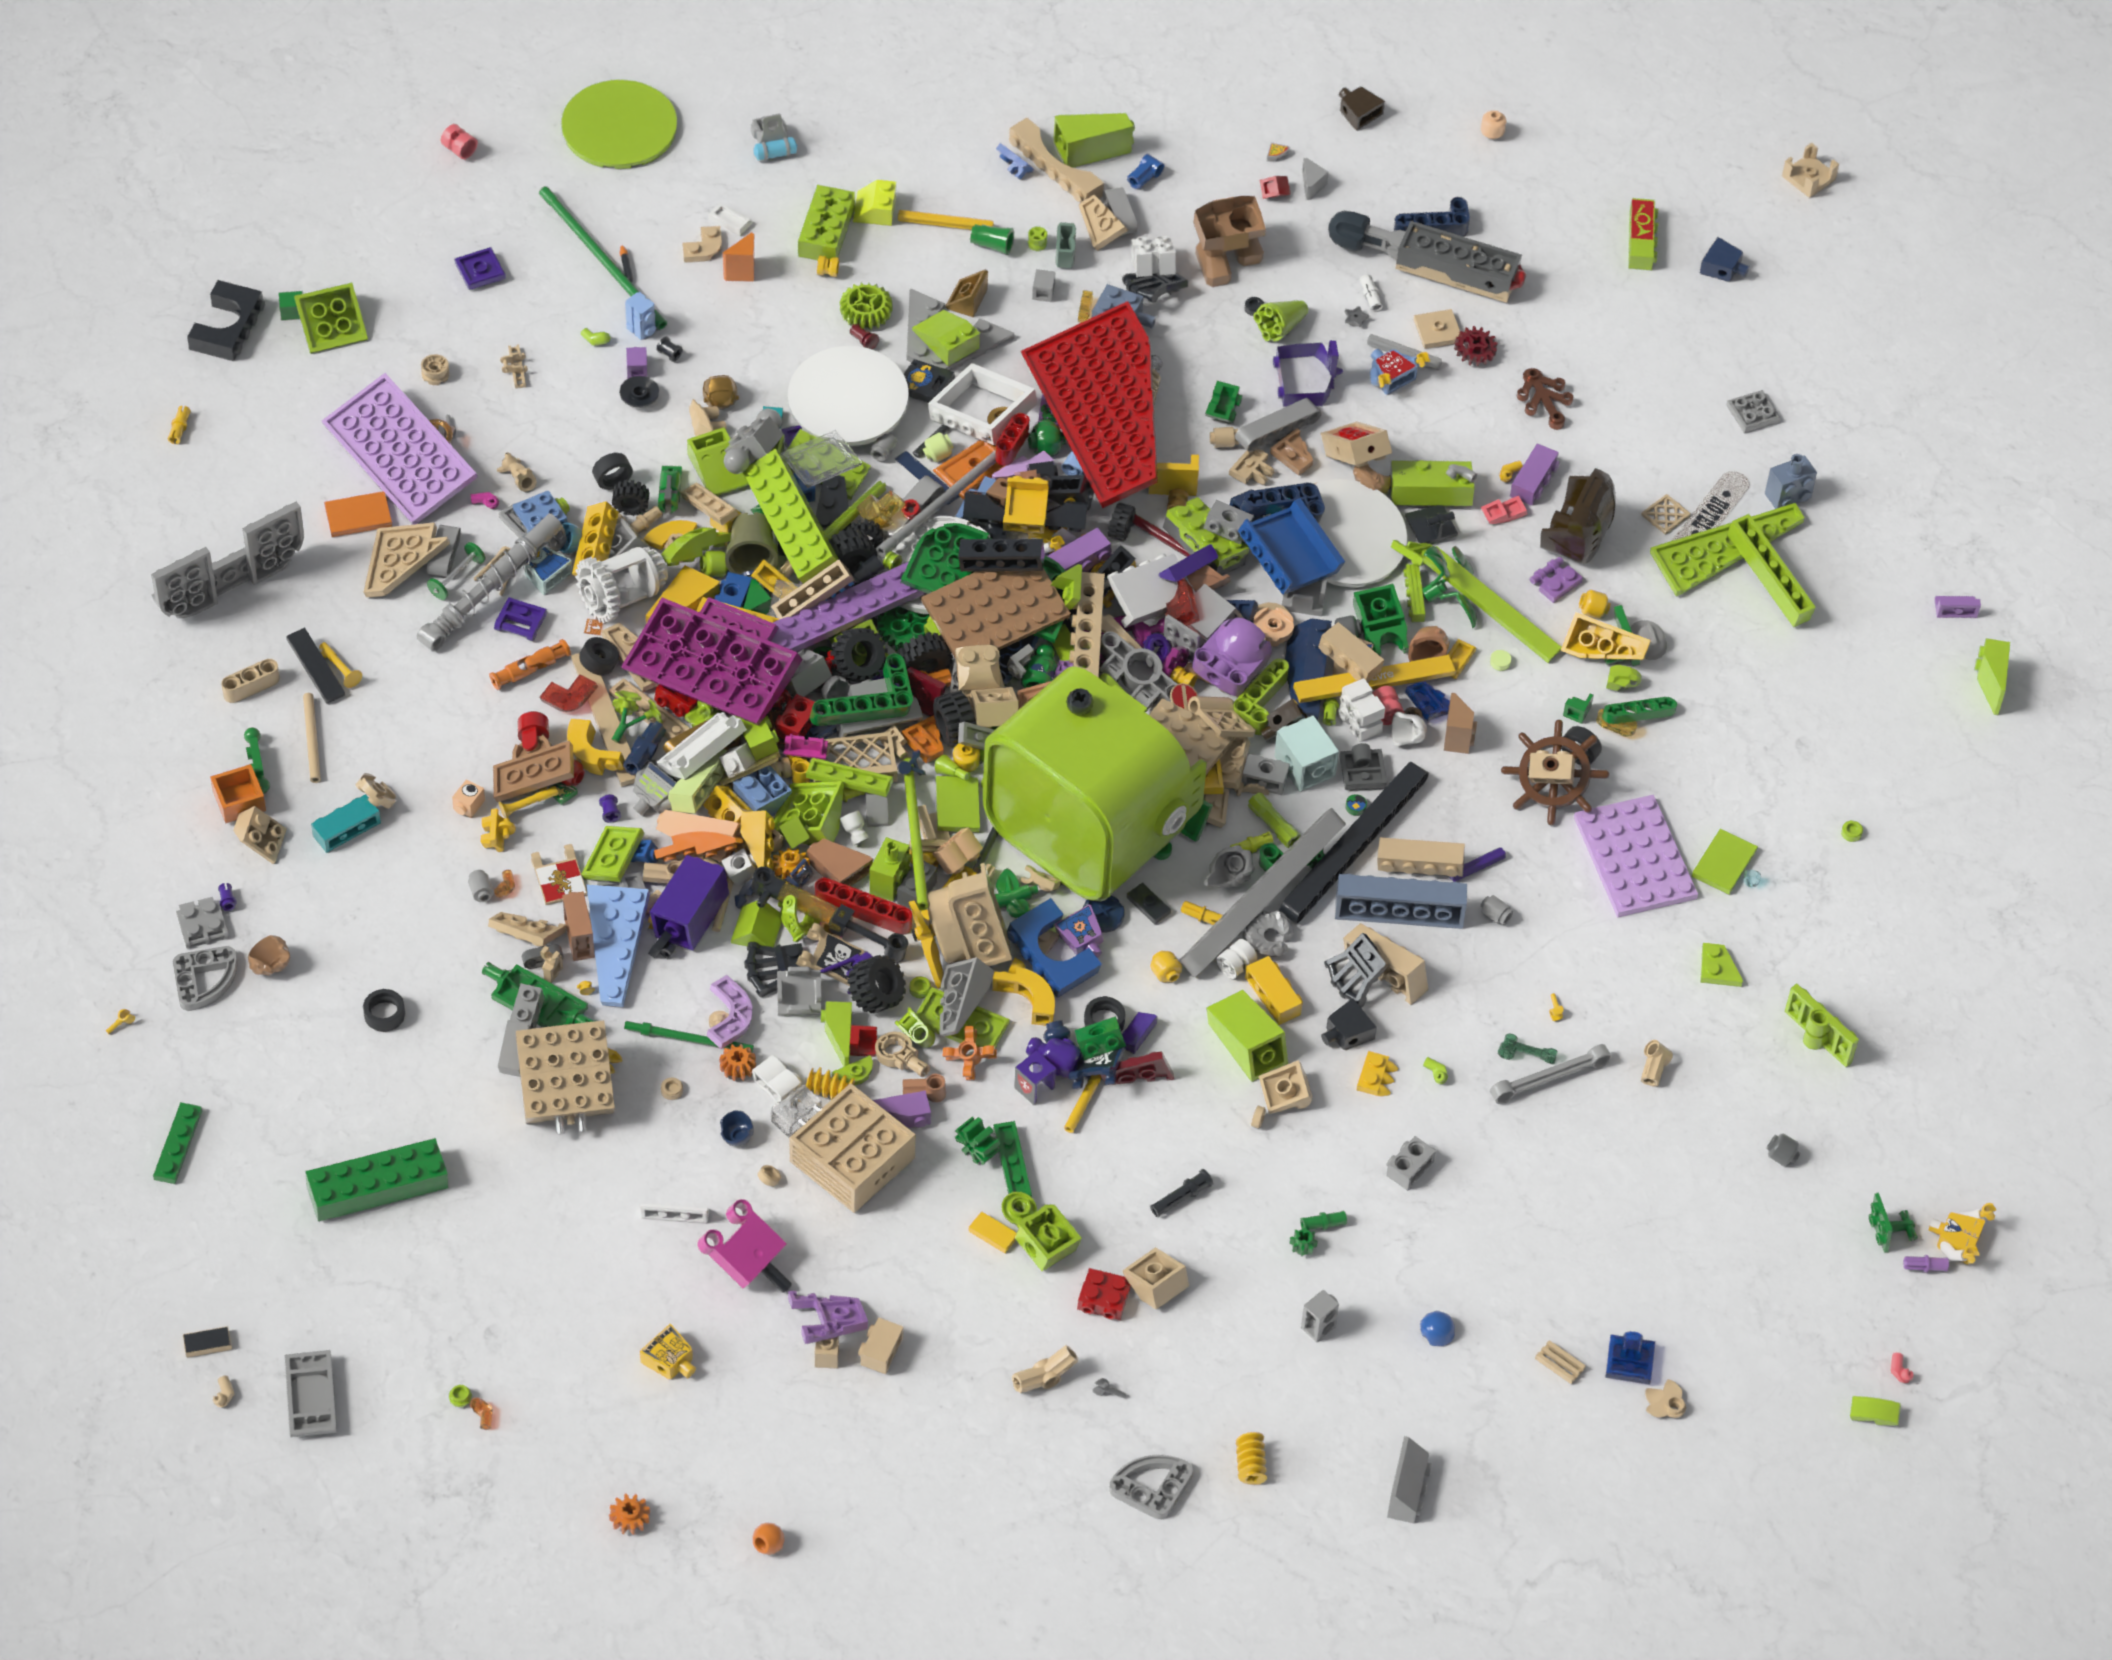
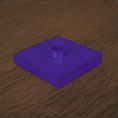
(479, 268)

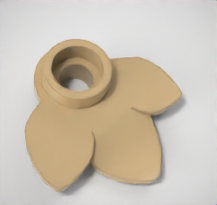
(1663, 1400)

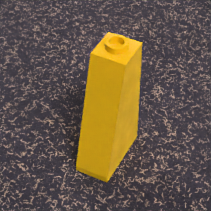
(688, 589)

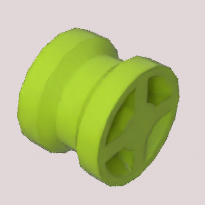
(1037, 238)

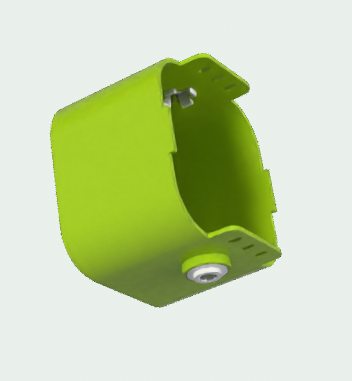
(1091, 789)

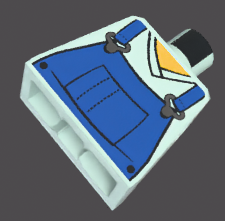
(548, 569)

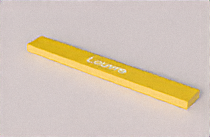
(1389, 676)

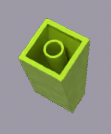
(1092, 137)
(1248, 1034)

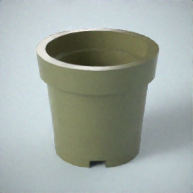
(750, 544)

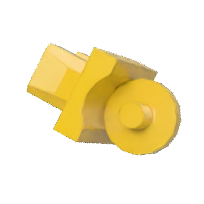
(499, 829)

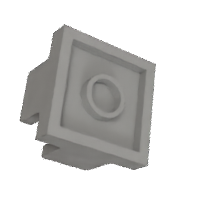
(1307, 599)
(799, 991)

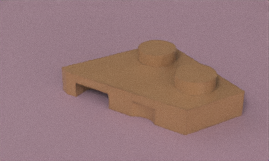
(1293, 452)

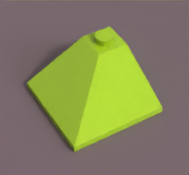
(331, 317)
(817, 808)

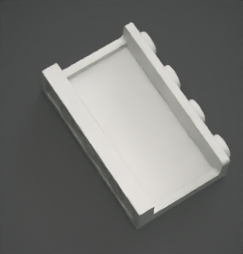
(1142, 590)

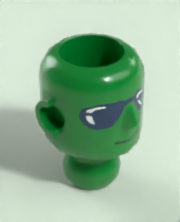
(1040, 668)

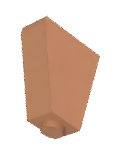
(838, 862)

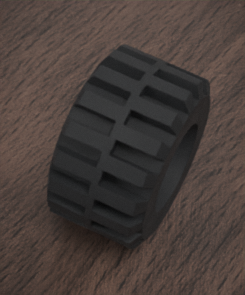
(852, 547)
(843, 656)
(949, 712)
(889, 981)

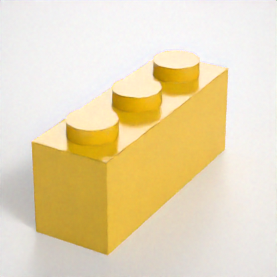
(1274, 990)

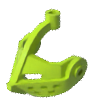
(790, 920)

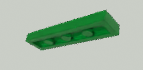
(177, 1143)
(1012, 1158)

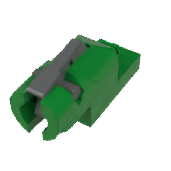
(670, 487)

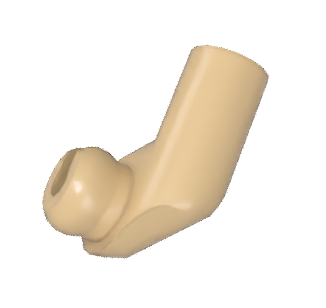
(226, 1394)

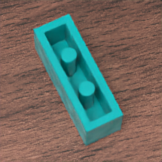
(345, 823)

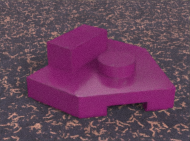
(1177, 657)

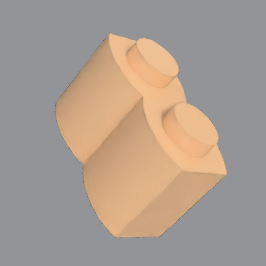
(957, 851)

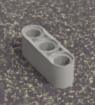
(1119, 205)
(442, 563)

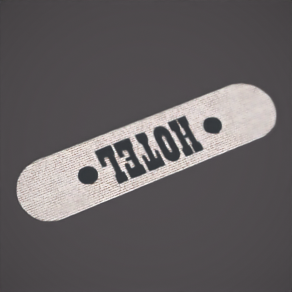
(1716, 504)

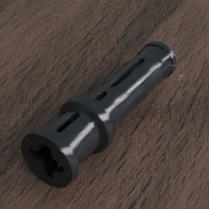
(1189, 1188)

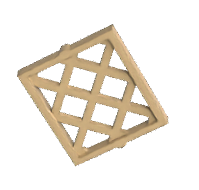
(1645, 513)

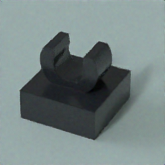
(662, 946)

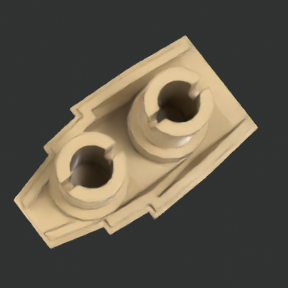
(701, 418)

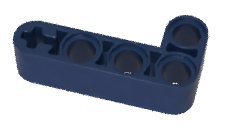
(1454, 221)
(1257, 502)

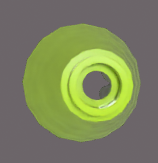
(1279, 318)

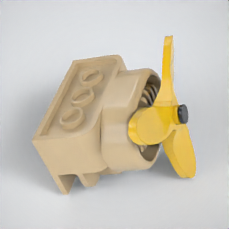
(965, 924)

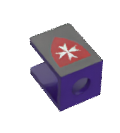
(1027, 1081)

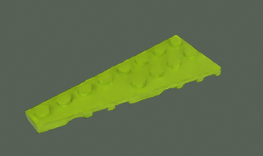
(1706, 553)

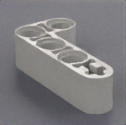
(924, 493)

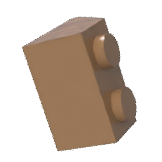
(1459, 726)

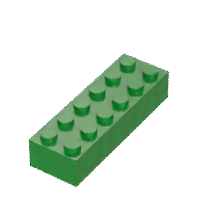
(376, 1179)

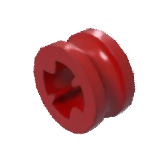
(911, 502)

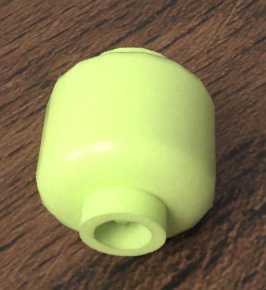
(938, 447)

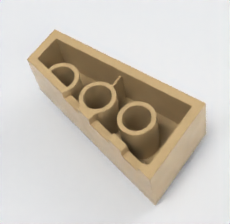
(1405, 971)

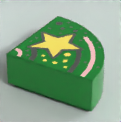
(565, 793)

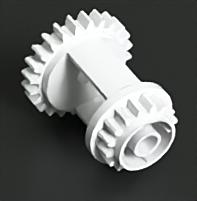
(601, 590)

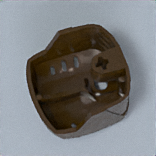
(1581, 533)

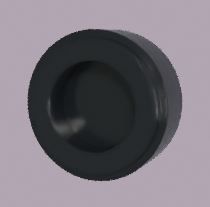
(1252, 305)

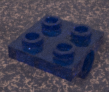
(1630, 1358)

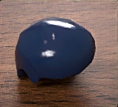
(736, 1128)

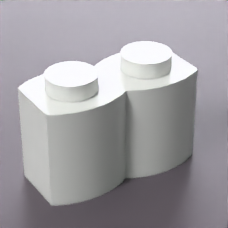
(776, 1078)

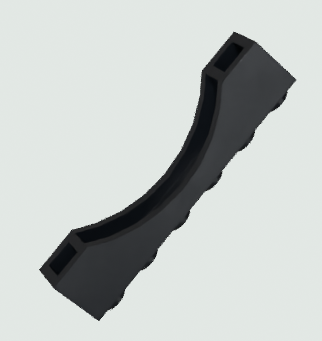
(982, 506)

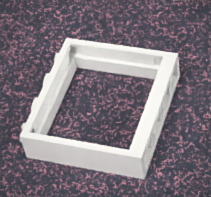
(1022, 394)

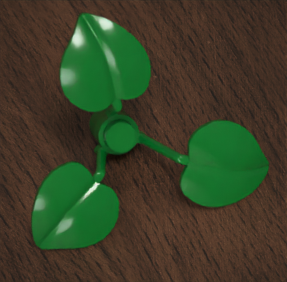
(1437, 587)

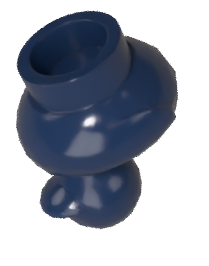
(1056, 1030)

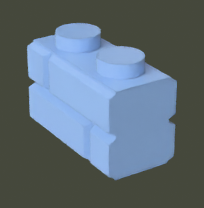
(640, 316)

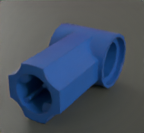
(1147, 168)

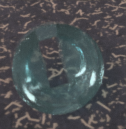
(1751, 878)

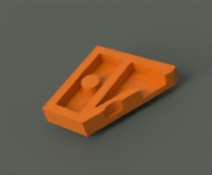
(926, 738)

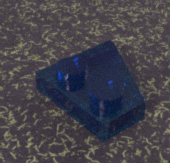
(1428, 700)

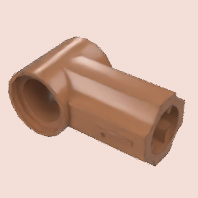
(933, 1085)

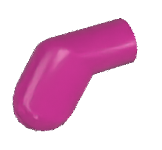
(485, 498)

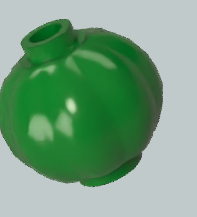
(1046, 437)

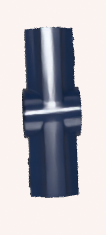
(644, 748)

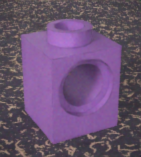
(636, 361)

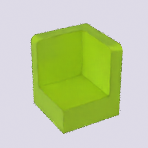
(793, 831)

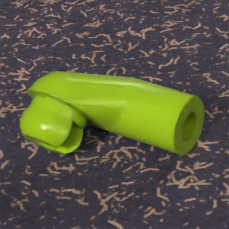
(595, 339)
(1438, 1069)

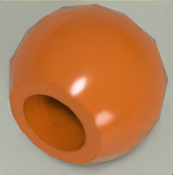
(768, 1538)

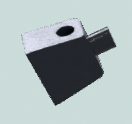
(1070, 487)
(1349, 1027)

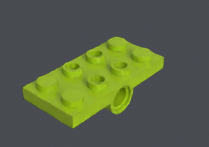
(1820, 1026)

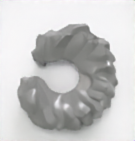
(1264, 922)

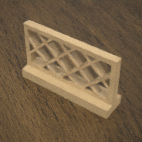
(889, 770)

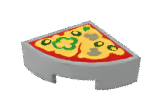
(1277, 151)

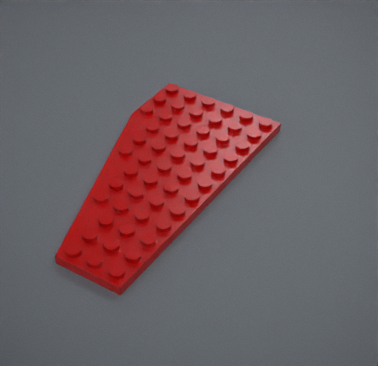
(1102, 399)

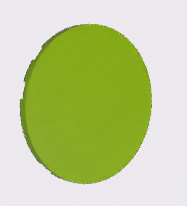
(619, 124)

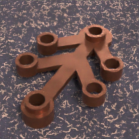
(1534, 378)

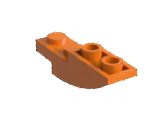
(701, 842)

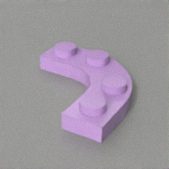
(739, 1012)

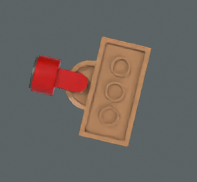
(533, 761)

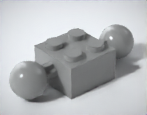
(753, 441)

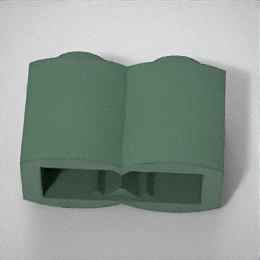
(1065, 245)

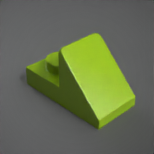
(1071, 584)

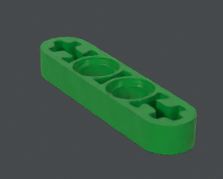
(1660, 707)

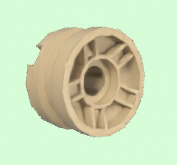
(435, 369)

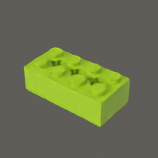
(826, 223)

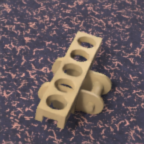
(515, 367)

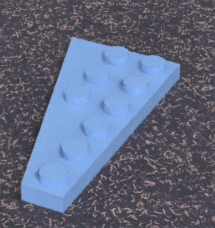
(616, 927)

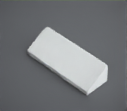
(674, 1213)

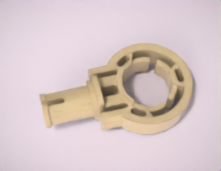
(903, 1059)

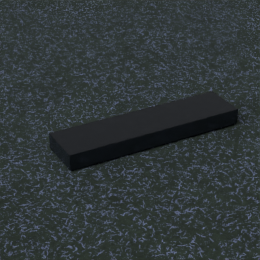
(315, 665)

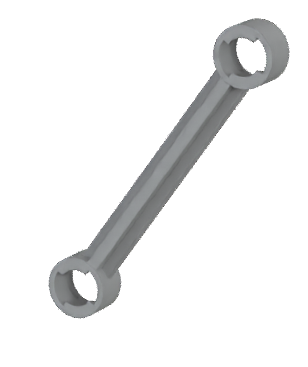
(1505, 1090)

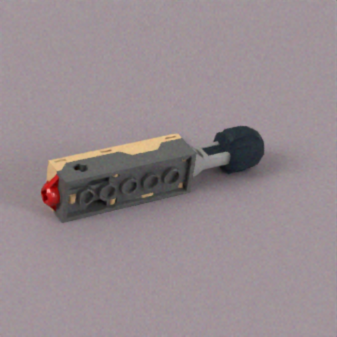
(1435, 254)

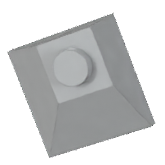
(625, 539)

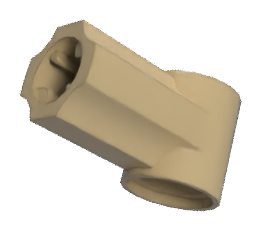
(1657, 1058)

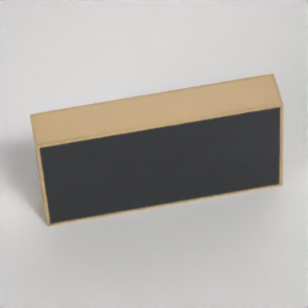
(207, 1341)

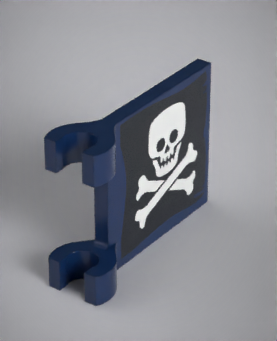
(1103, 1064)

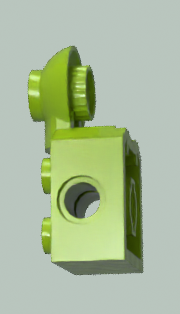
(1041, 1233)

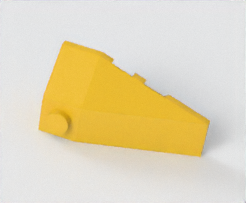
(1602, 641)

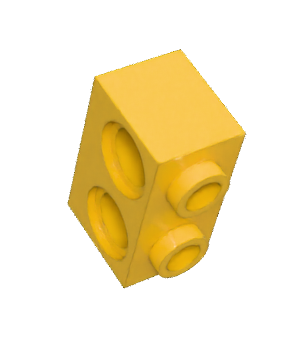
(731, 804)

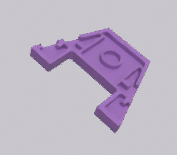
(837, 1316)

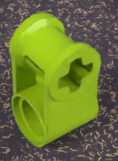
(914, 1026)

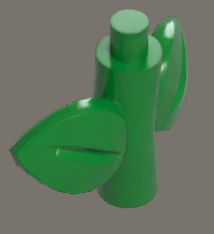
(1012, 895)

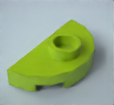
(859, 1070)

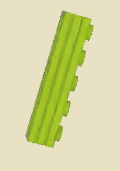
(1414, 593)

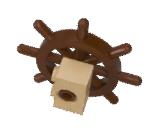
(1554, 769)

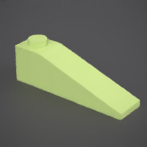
(692, 792)

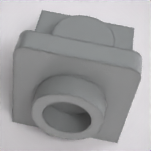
(1018, 661)

